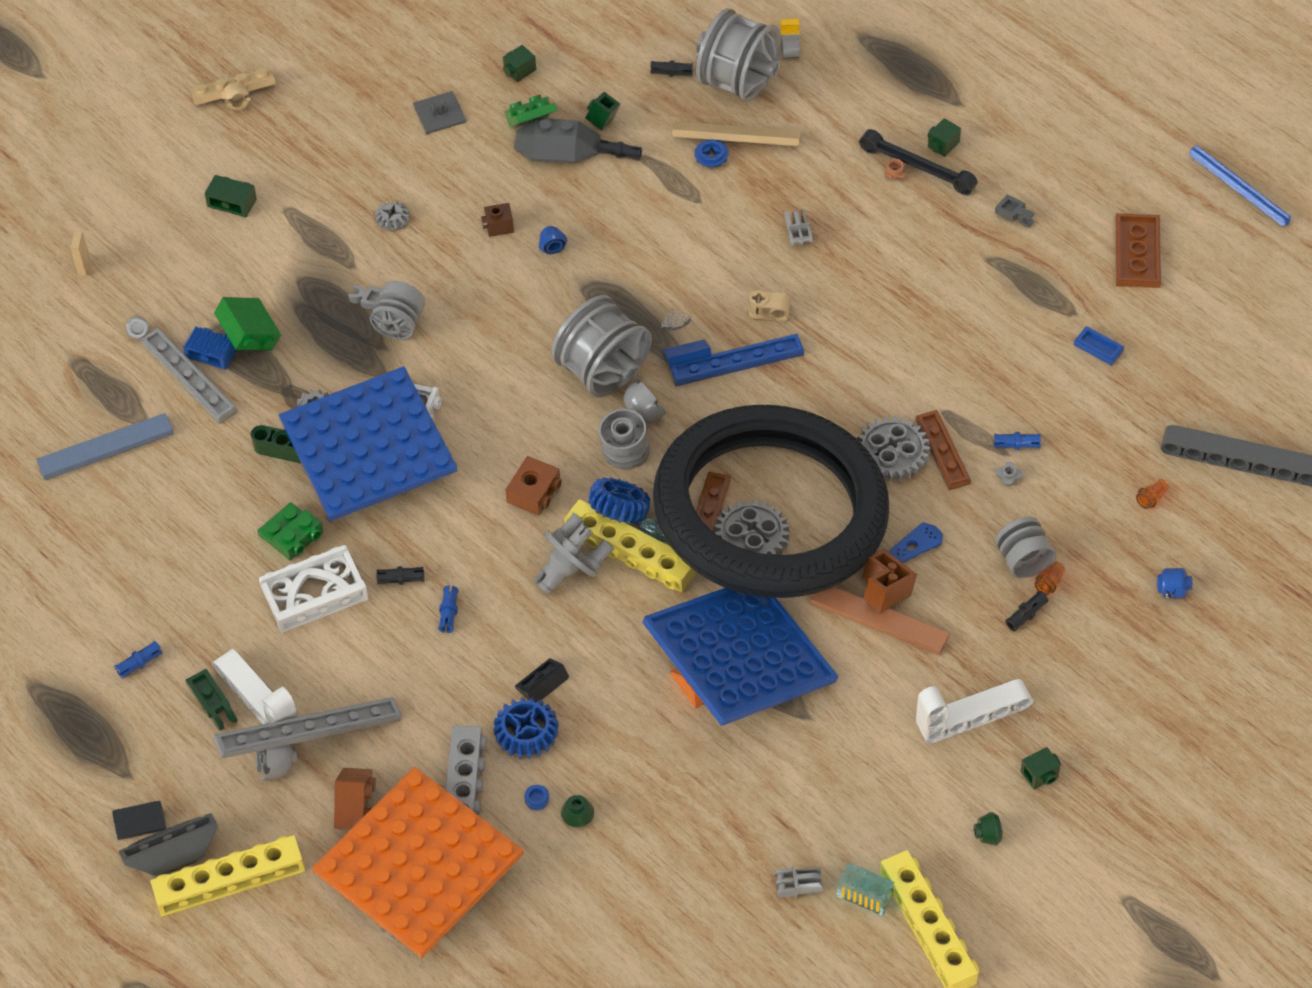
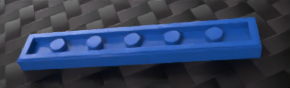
(737, 359)

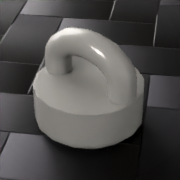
(137, 327)

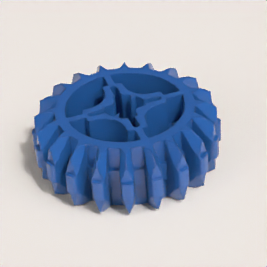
(619, 500)
(529, 735)

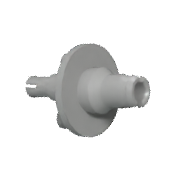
(568, 557)

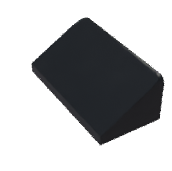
(543, 680)
(139, 820)

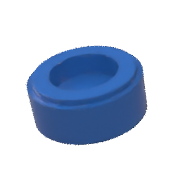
(536, 797)

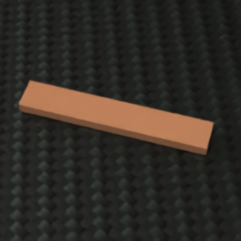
(887, 621)

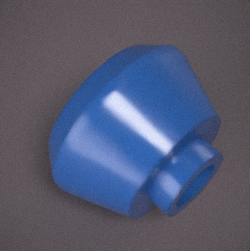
(552, 240)

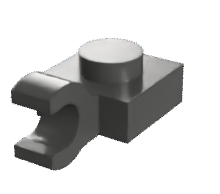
(1013, 209)

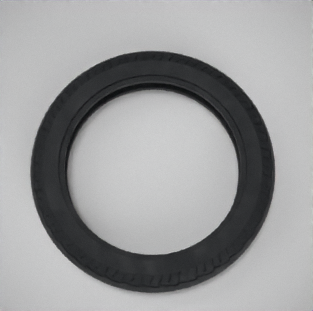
(758, 572)

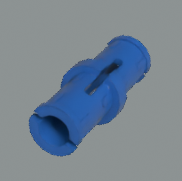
(1017, 440)
(448, 609)
(138, 659)

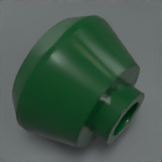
(577, 811)
(988, 829)

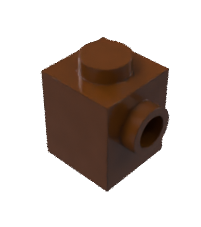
(498, 219)

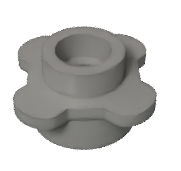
(1009, 479)

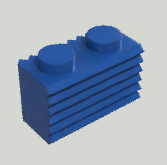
(209, 348)

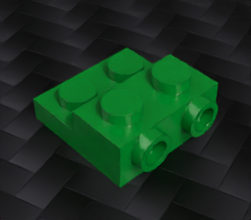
(534, 109)
(291, 530)

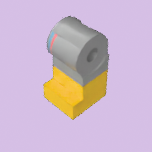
(790, 37)

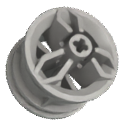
(738, 54)
(601, 346)

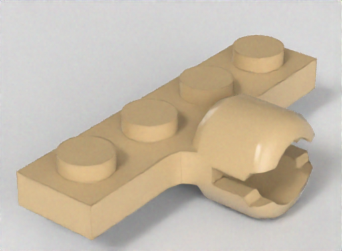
(233, 90)

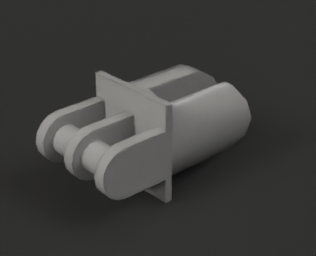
(799, 231)
(803, 881)

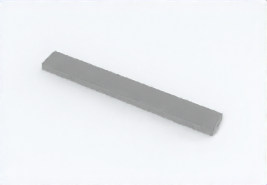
(306, 727)

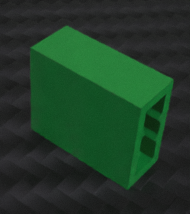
(247, 323)

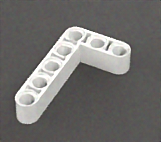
(252, 691)
(945, 720)

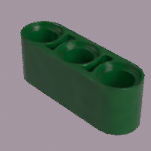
(273, 443)

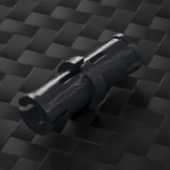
(671, 68)
(619, 149)
(400, 575)
(1017, 620)

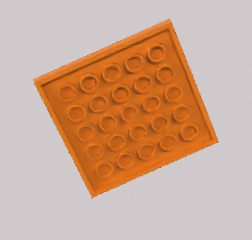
(418, 861)

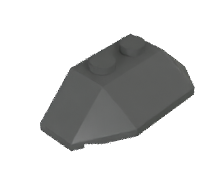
(556, 141)
(171, 847)

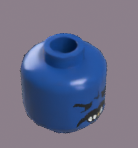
(1174, 583)

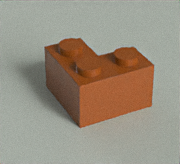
(887, 580)
(352, 793)

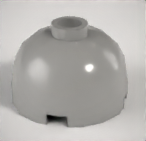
(640, 399)
(275, 761)

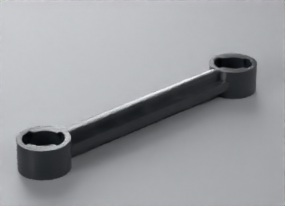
(963, 182)

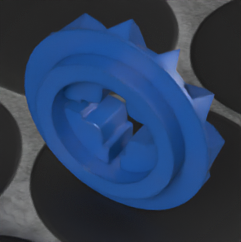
(719, 149)

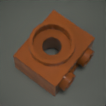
(536, 496)

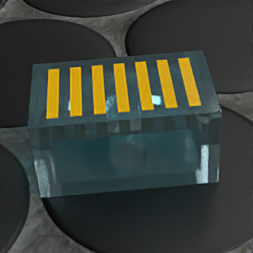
(865, 889)

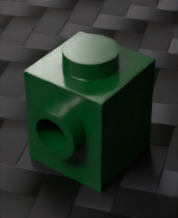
(519, 63)
(602, 110)
(943, 137)
(1041, 768)

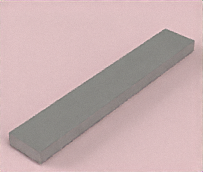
(188, 375)

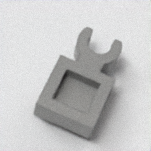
(367, 297)

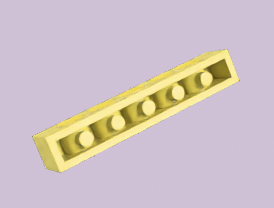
(641, 547)
(239, 880)
(952, 976)

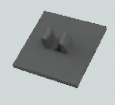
(439, 112)

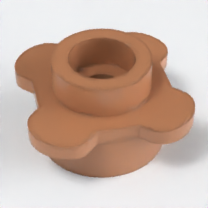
(894, 169)

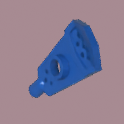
(922, 537)

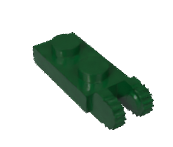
(210, 697)

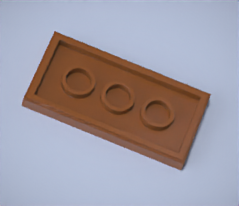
(1138, 250)

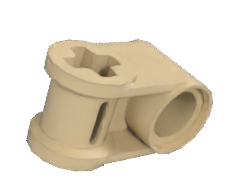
(771, 306)

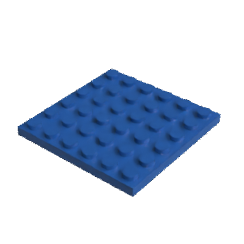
(367, 443)
(739, 652)

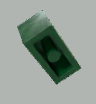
(230, 196)

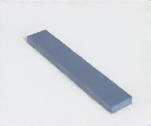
(104, 446)

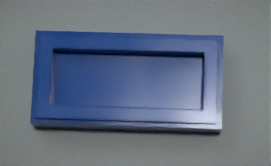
(1099, 345)
(686, 352)

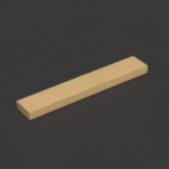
(736, 133)

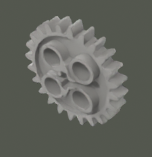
(904, 453)
(755, 530)

